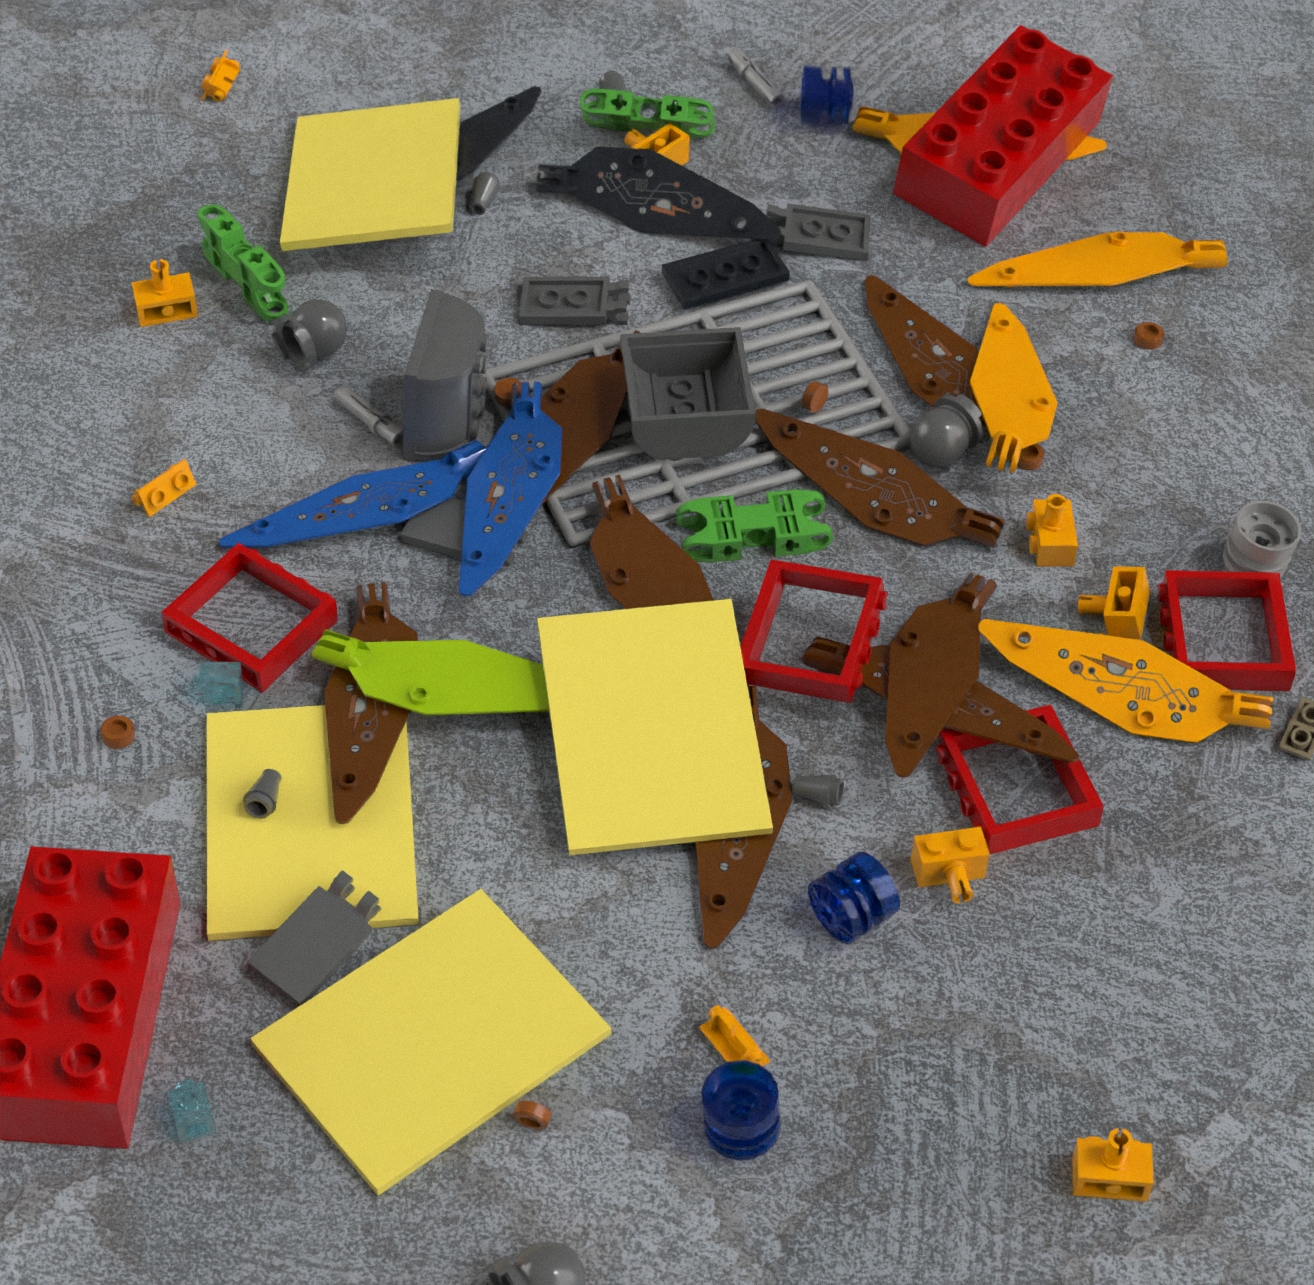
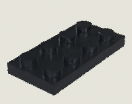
(725, 272)

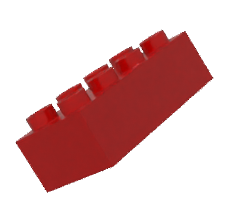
(1002, 134)
(82, 993)

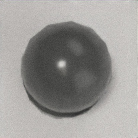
(310, 333)
(946, 431)
(540, 1265)

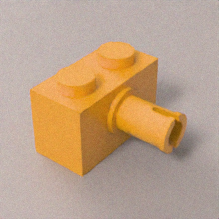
(666, 141)
(164, 296)
(1052, 531)
(1123, 605)
(951, 859)
(1113, 1167)

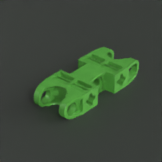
(628, 109)
(237, 259)
(754, 525)

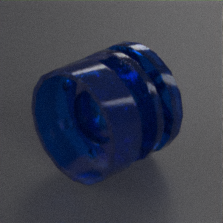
(826, 95)
(854, 897)
(741, 1110)

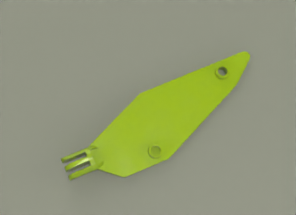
(438, 675)

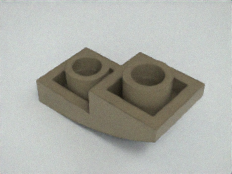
(1300, 731)

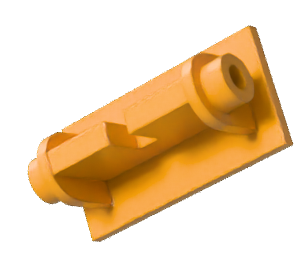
(221, 80)
(165, 488)
(731, 1038)

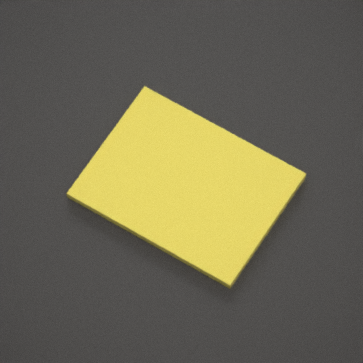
(372, 175)
(652, 727)
(273, 863)
(429, 1040)

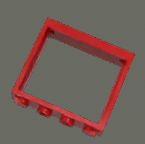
(216, 648)
(1232, 675)
(800, 680)
(1083, 815)

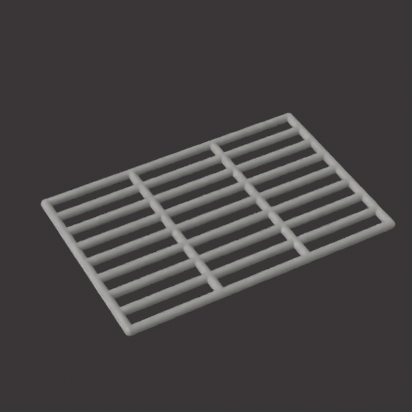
(705, 316)

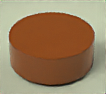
(1148, 335)
(503, 391)
(814, 396)
(1031, 457)
(117, 732)
(532, 1115)

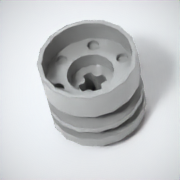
(1262, 538)

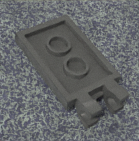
(822, 231)
(573, 301)
(442, 529)
(315, 940)

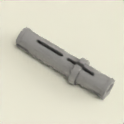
(750, 72)
(378, 422)

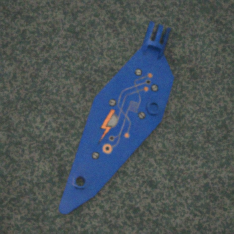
(508, 486)
(363, 501)

